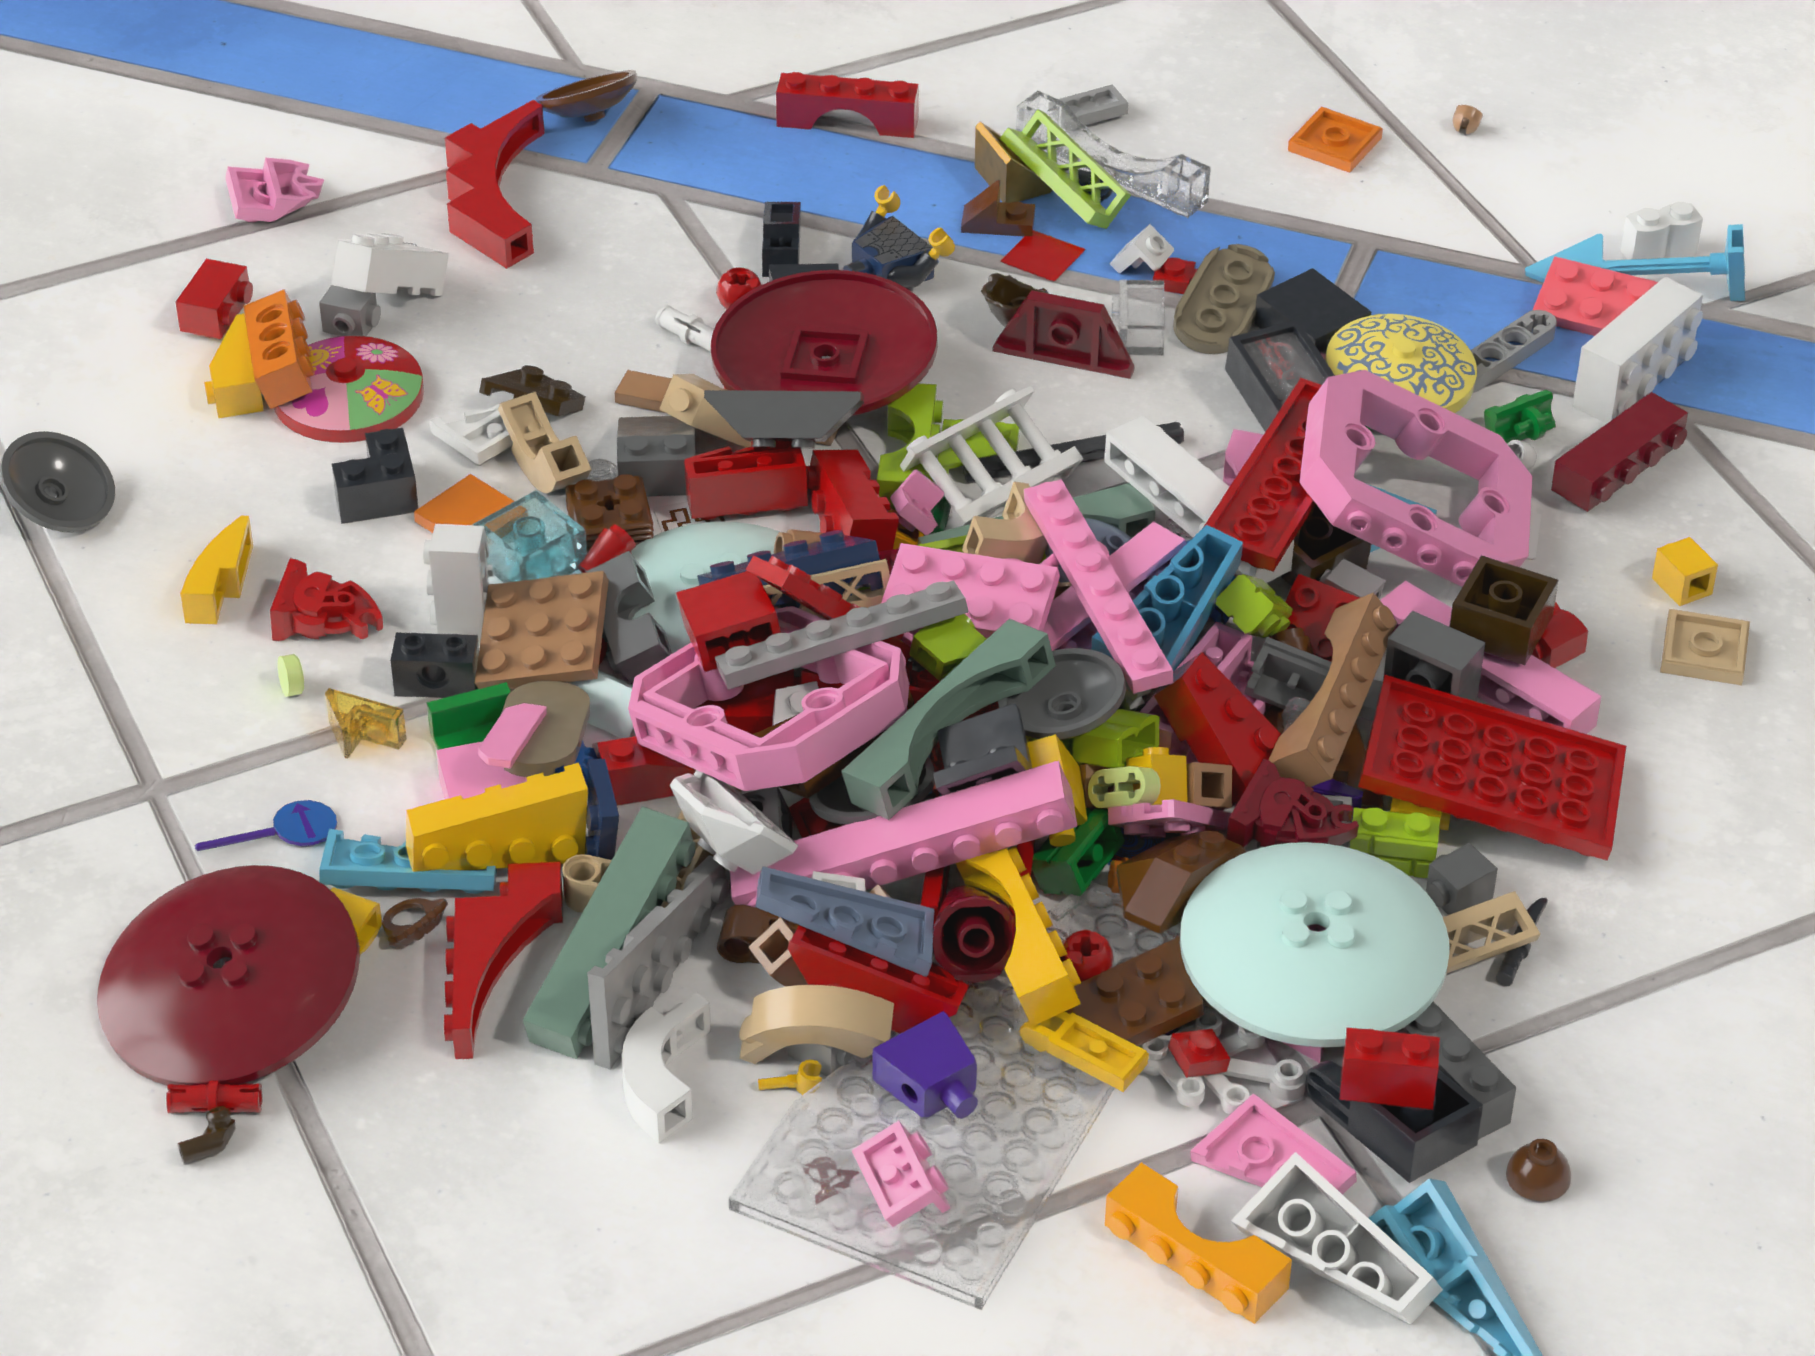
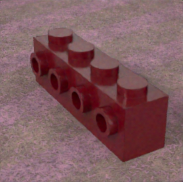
(1619, 451)

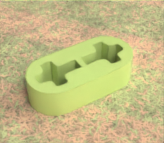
(1123, 779)

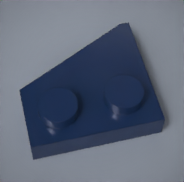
(601, 812)

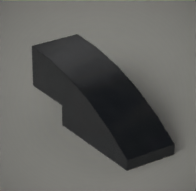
(781, 234)

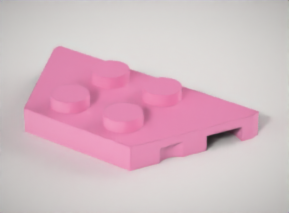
(1169, 817)

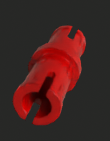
(207, 1096)

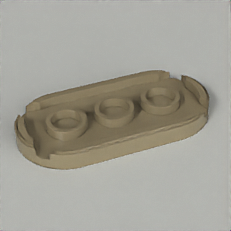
(1222, 298)
(560, 731)

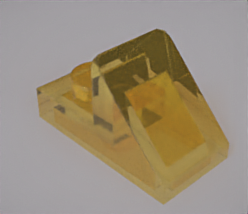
(360, 718)

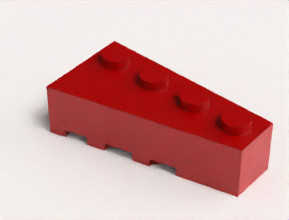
(848, 498)

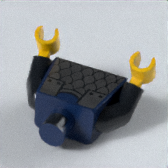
(893, 250)

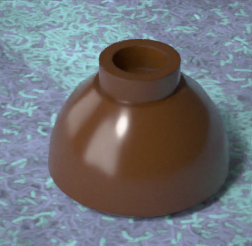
(1539, 1171)

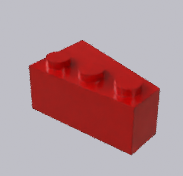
(746, 481)
(1217, 720)

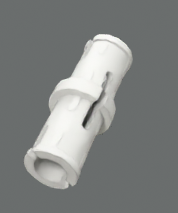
(688, 328)

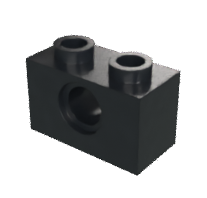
(434, 664)

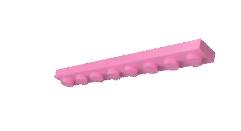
(1098, 587)

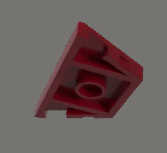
(1066, 334)

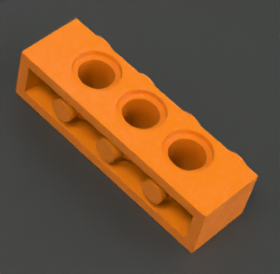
(279, 348)

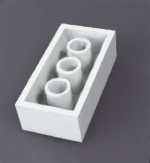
(1638, 350)

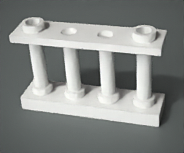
(993, 499)

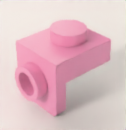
(915, 501)

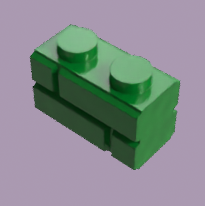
(1075, 865)

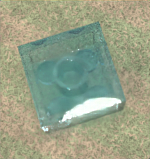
(533, 540)

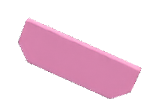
(511, 734)

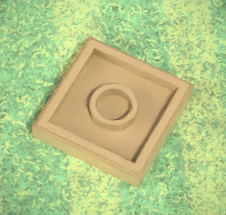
(1705, 647)

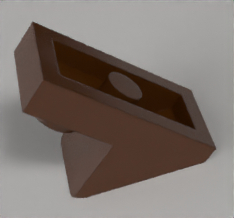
(990, 216)

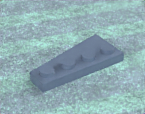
(863, 920)

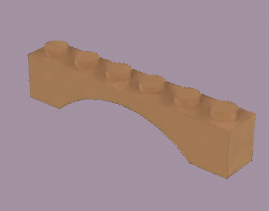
(1319, 735)

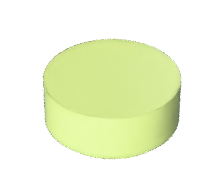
(290, 675)

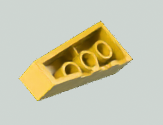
(502, 826)

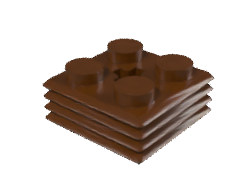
(610, 502)

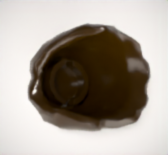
(1005, 295)

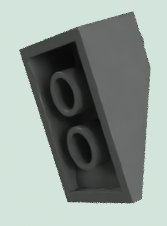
(656, 452)

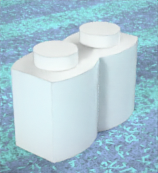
(1662, 233)

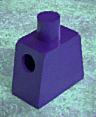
(928, 1068)

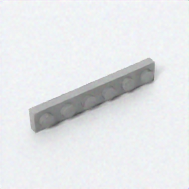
(832, 637)

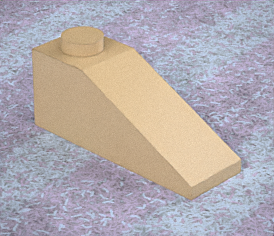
(687, 403)

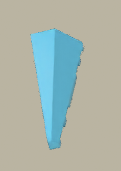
(1442, 1241)

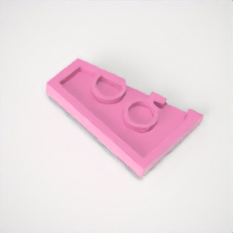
(1259, 1141)

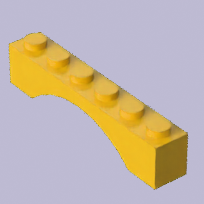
(1034, 965)

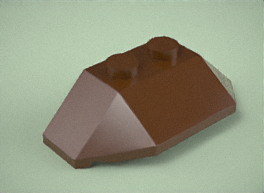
(1163, 878)

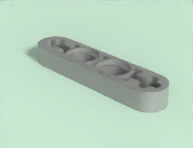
(1510, 355)

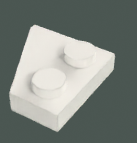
(476, 437)

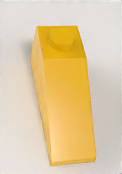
(232, 375)

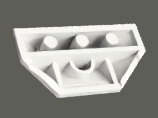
(730, 824)

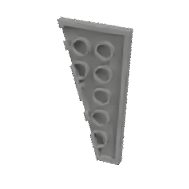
(649, 958)

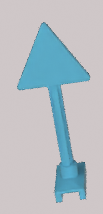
(1727, 263)

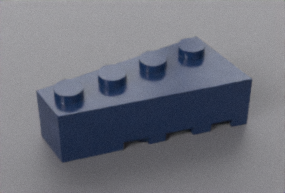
(830, 553)

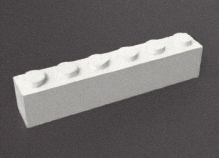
(1173, 481)

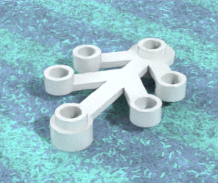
(1285, 1079)

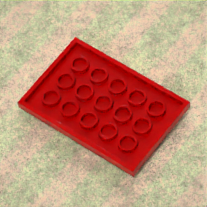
(1494, 767)

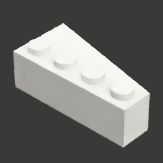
(1333, 1238)

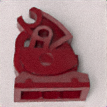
(1287, 811)

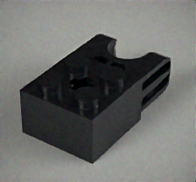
(1403, 1137)

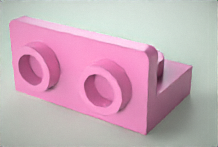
(900, 1173)

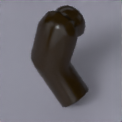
(213, 1139)

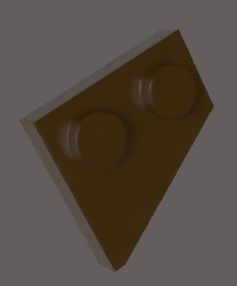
(554, 395)

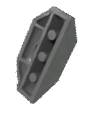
(785, 415)

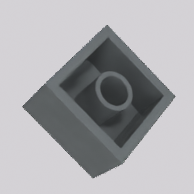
(1435, 656)

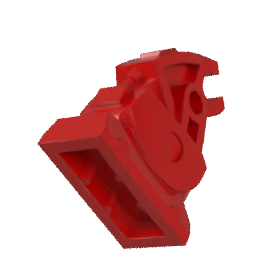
(320, 606)

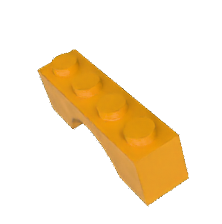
(1240, 1273)

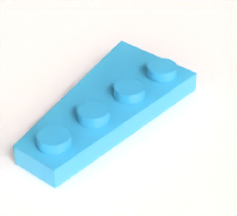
(387, 867)

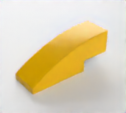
(217, 573)

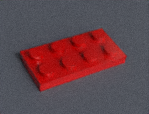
(809, 593)

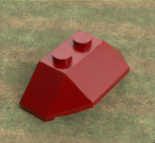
(841, 965)

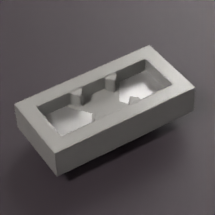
(1097, 104)

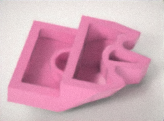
(271, 191)

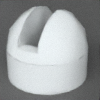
(1524, 452)

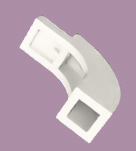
(651, 1092)

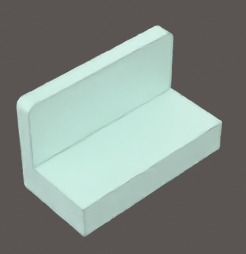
(609, 704)

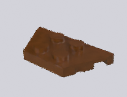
(1141, 995)

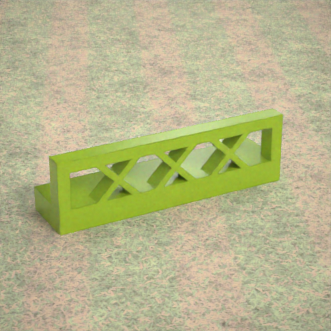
(1057, 178)

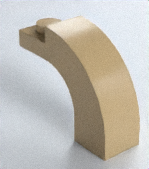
(540, 454)
(1011, 537)
(815, 1016)

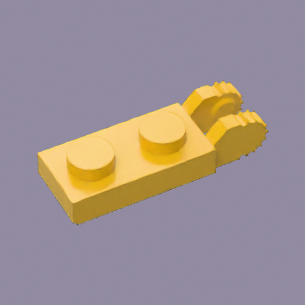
(1087, 1048)

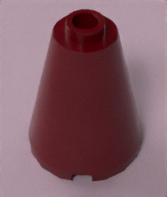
(973, 935)

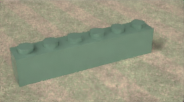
(630, 889)

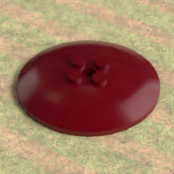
(869, 326)
(257, 1013)

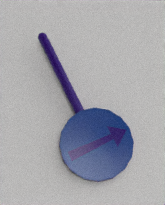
(295, 823)

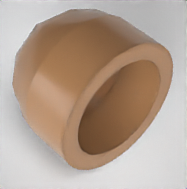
(1467, 118)

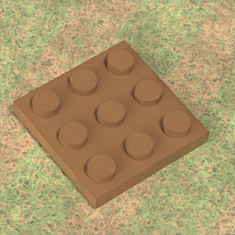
(542, 630)

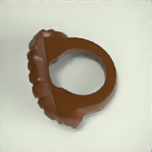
(405, 935)

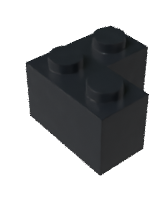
(377, 484)

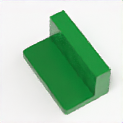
(466, 716)

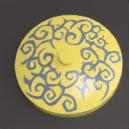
(1409, 354)

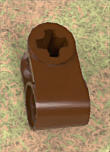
(740, 929)

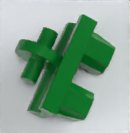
(1523, 418)

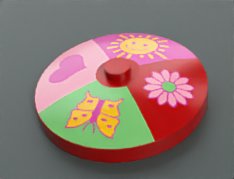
(356, 390)

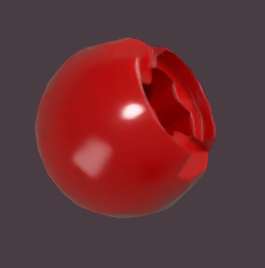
(735, 284)
(1088, 953)

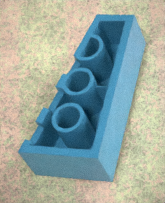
(1186, 593)

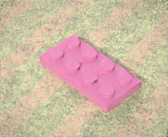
(992, 586)

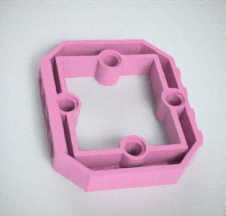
(1338, 443)
(825, 732)

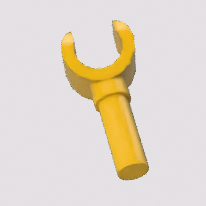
(803, 1081)

